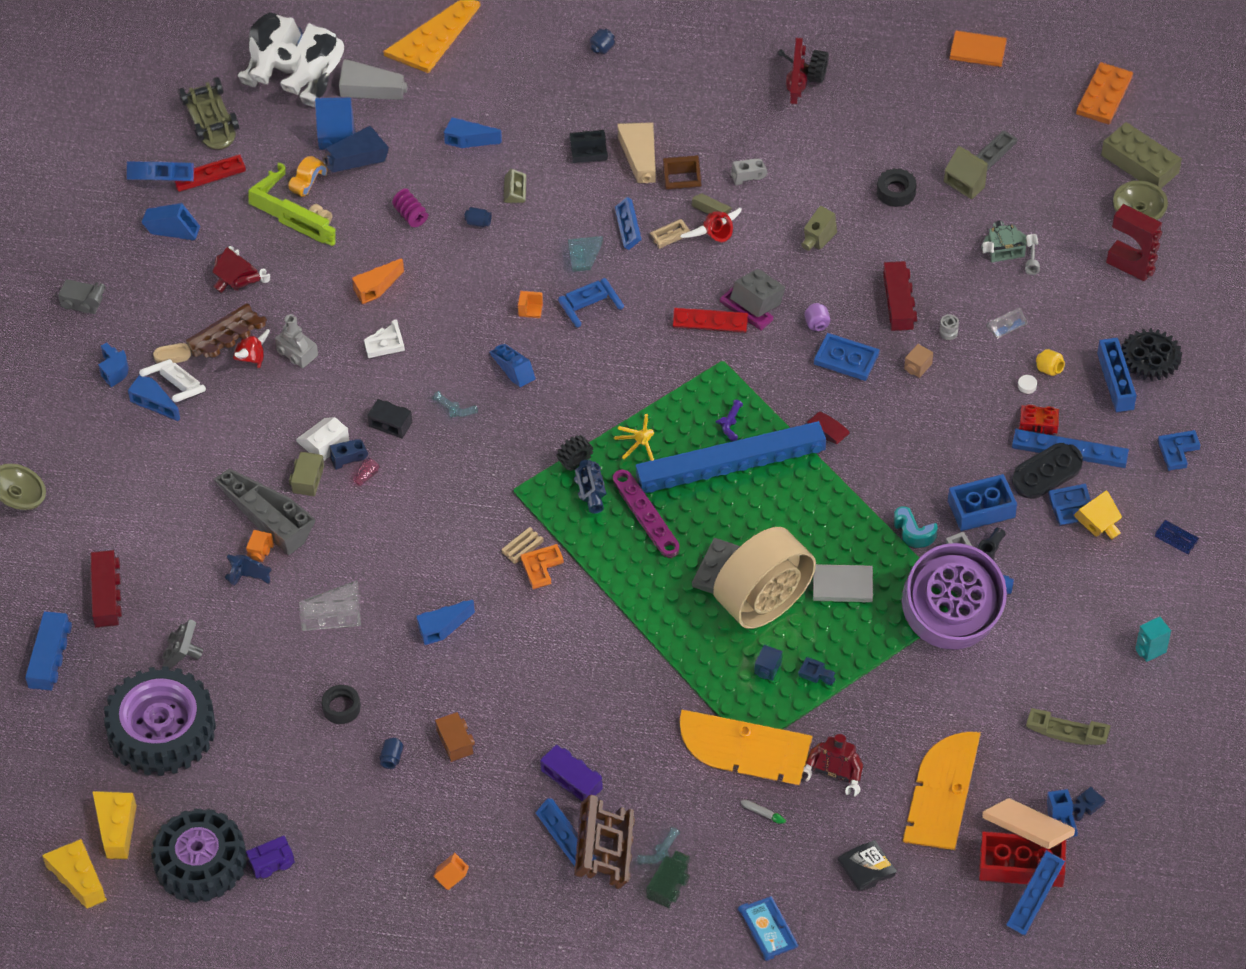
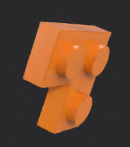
(538, 561)

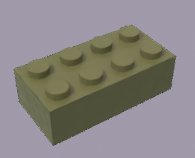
(1141, 156)

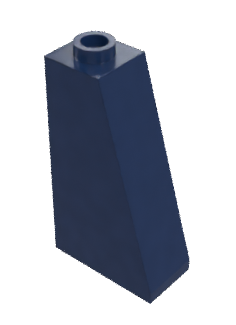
(356, 151)

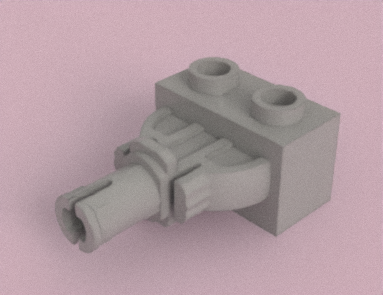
(295, 344)

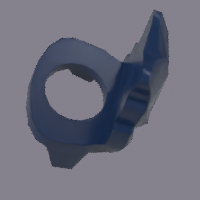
(244, 566)

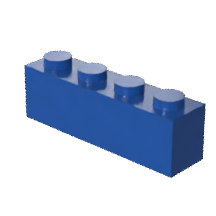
(1116, 375)
(48, 651)

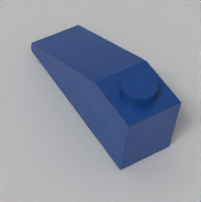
(150, 395)

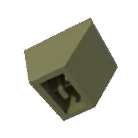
(966, 173)

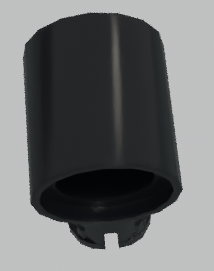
(991, 544)

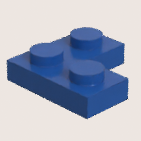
(1175, 445)

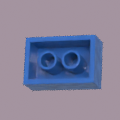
(982, 502)

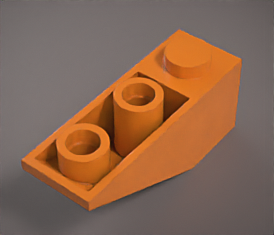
(375, 282)

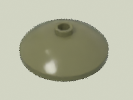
(1142, 197)
(20, 487)

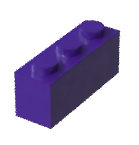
(571, 773)

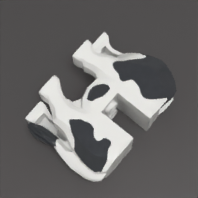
(274, 46)

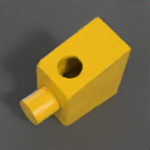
(1100, 516)

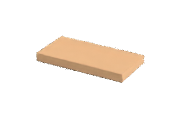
(1028, 823)

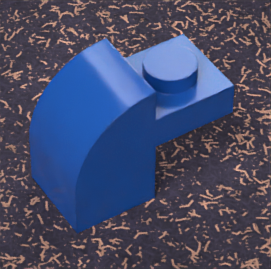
(115, 366)
(1061, 808)

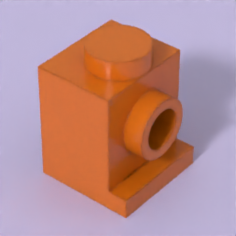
(259, 545)

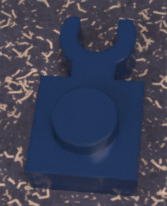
(1088, 802)

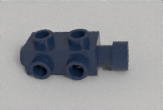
(591, 485)

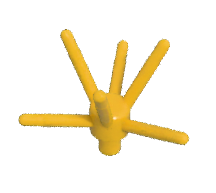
(642, 437)

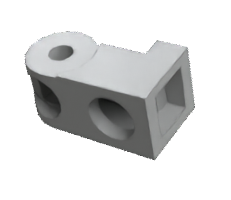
(748, 170)

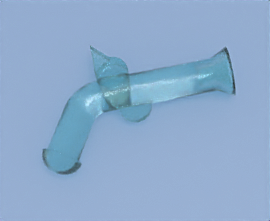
(454, 409)
(662, 850)

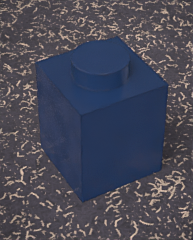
(768, 662)

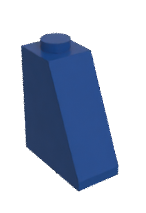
(171, 222)

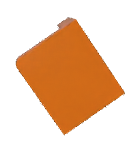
(530, 304)
(451, 871)

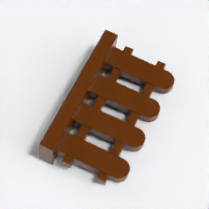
(225, 332)

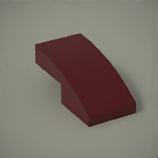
(832, 429)

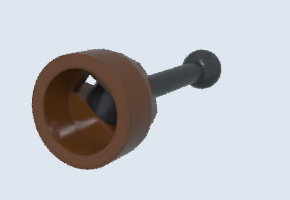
(781, 53)

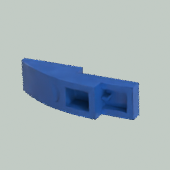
(160, 171)

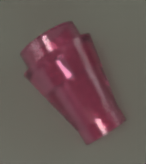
(366, 471)

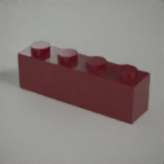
(898, 295)
(105, 588)

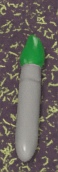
(777, 818)

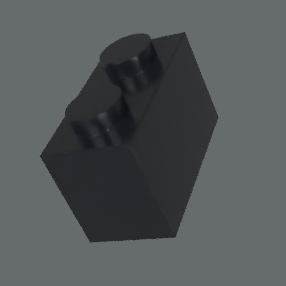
(390, 418)

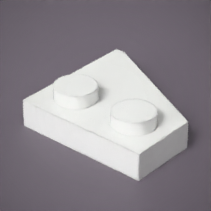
(384, 341)

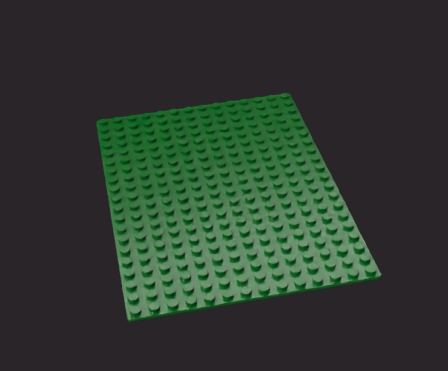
(689, 623)

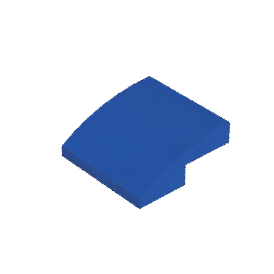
(1068, 501)

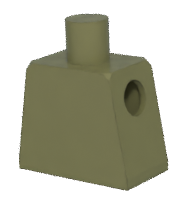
(819, 229)

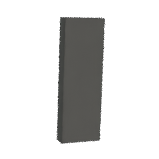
(997, 148)

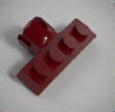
(797, 79)

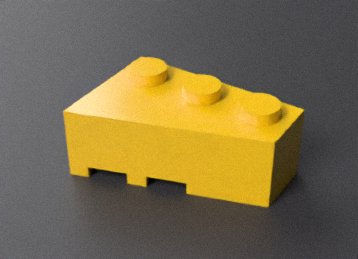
(116, 821)
(76, 872)

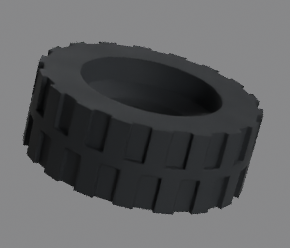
(896, 198)

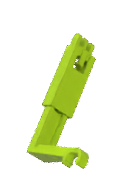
(289, 212)

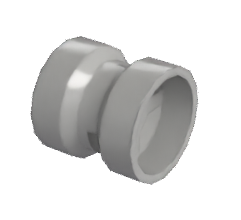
(949, 327)

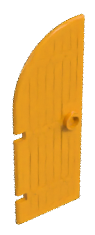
(752, 747)
(941, 801)

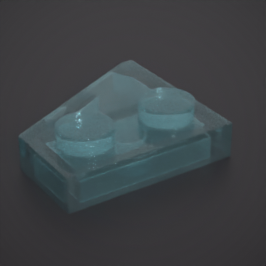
(584, 252)

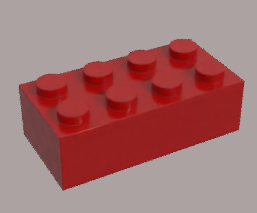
(1014, 858)

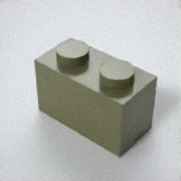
(307, 473)

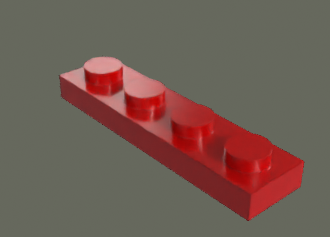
(213, 172)
(710, 320)

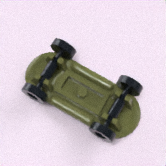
(209, 115)

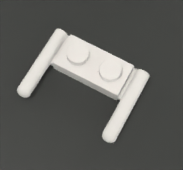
(176, 376)

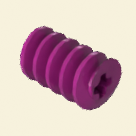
(409, 208)

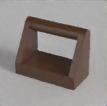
(681, 165)

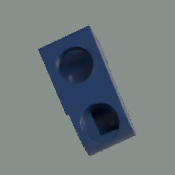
(347, 452)

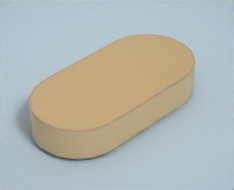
(175, 352)

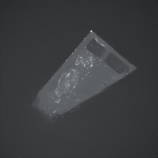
(332, 608)

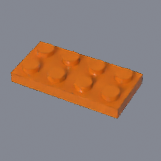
(1104, 93)

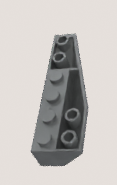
(268, 510)

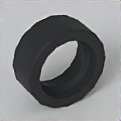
(341, 691)

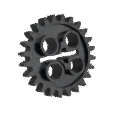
(1151, 354)

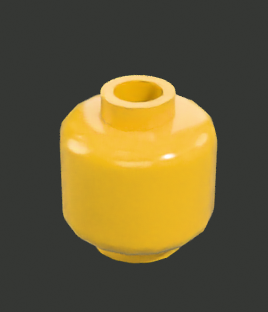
(1050, 362)

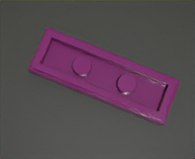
(759, 322)

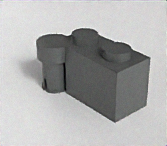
(81, 296)

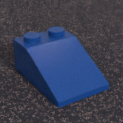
(333, 120)

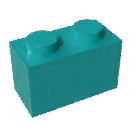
(1153, 639)

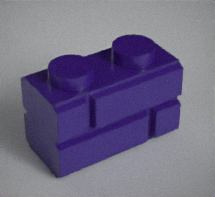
(270, 857)

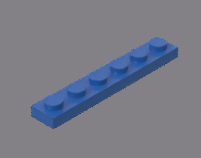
(1090, 451)

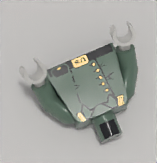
(1006, 242)

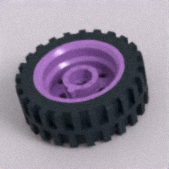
(165, 735)

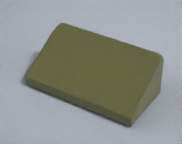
(514, 187)
(708, 204)

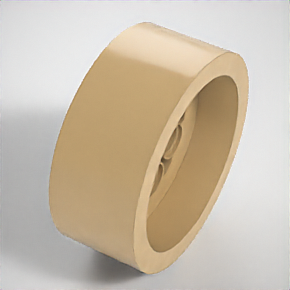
(764, 577)

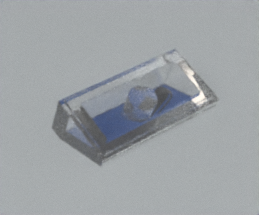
(1007, 323)

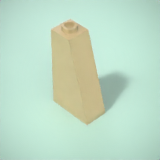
(638, 146)

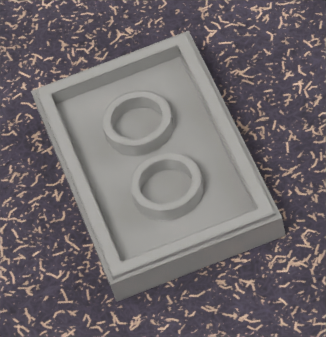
(843, 583)

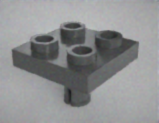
(180, 645)

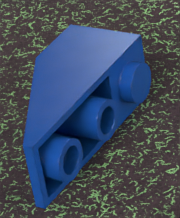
(470, 134)
(513, 364)
(442, 622)

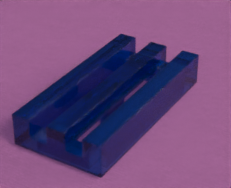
(1174, 539)

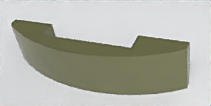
(1067, 730)

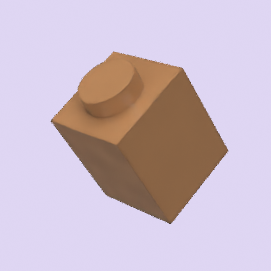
(918, 360)

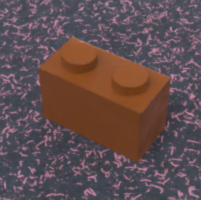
(454, 736)

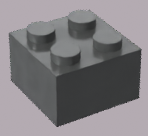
(757, 292)

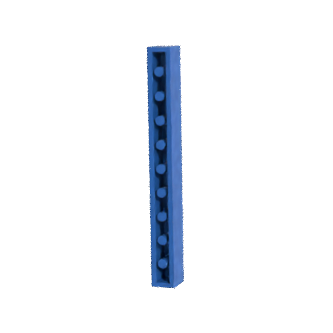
(730, 457)

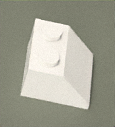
(322, 435)

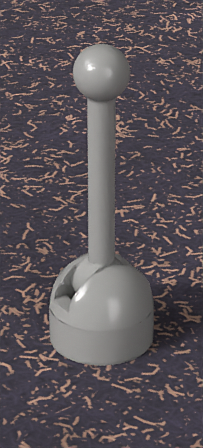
(1032, 263)

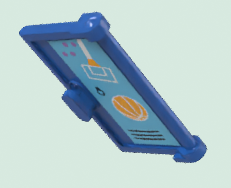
(764, 922)

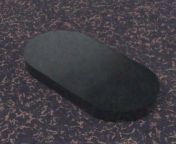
(1047, 470)

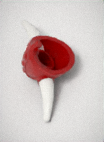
(716, 225)
(251, 349)

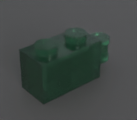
(669, 879)

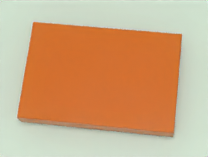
(978, 48)

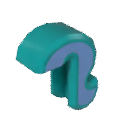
(911, 534)

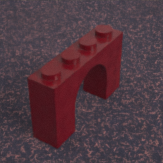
(1146, 233)

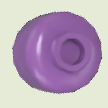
(817, 317)

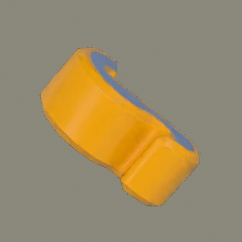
(306, 174)

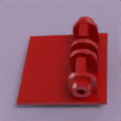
(1041, 417)

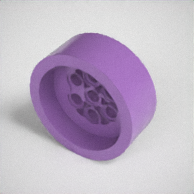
(951, 628)

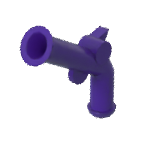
(730, 420)

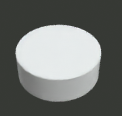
(1027, 384)

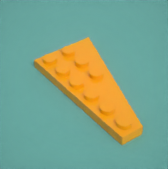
(430, 41)

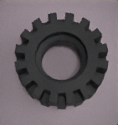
(818, 66)
(574, 452)

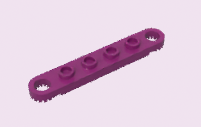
(646, 513)

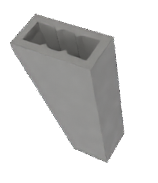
(370, 82)

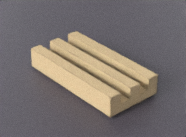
(671, 236)
(520, 543)

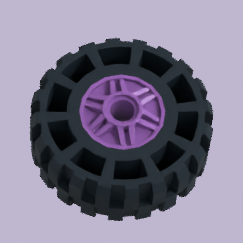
(199, 855)

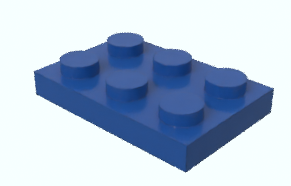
(846, 356)

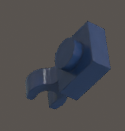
(815, 670)

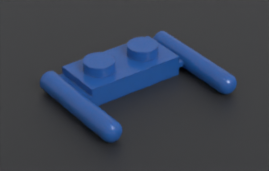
(588, 295)

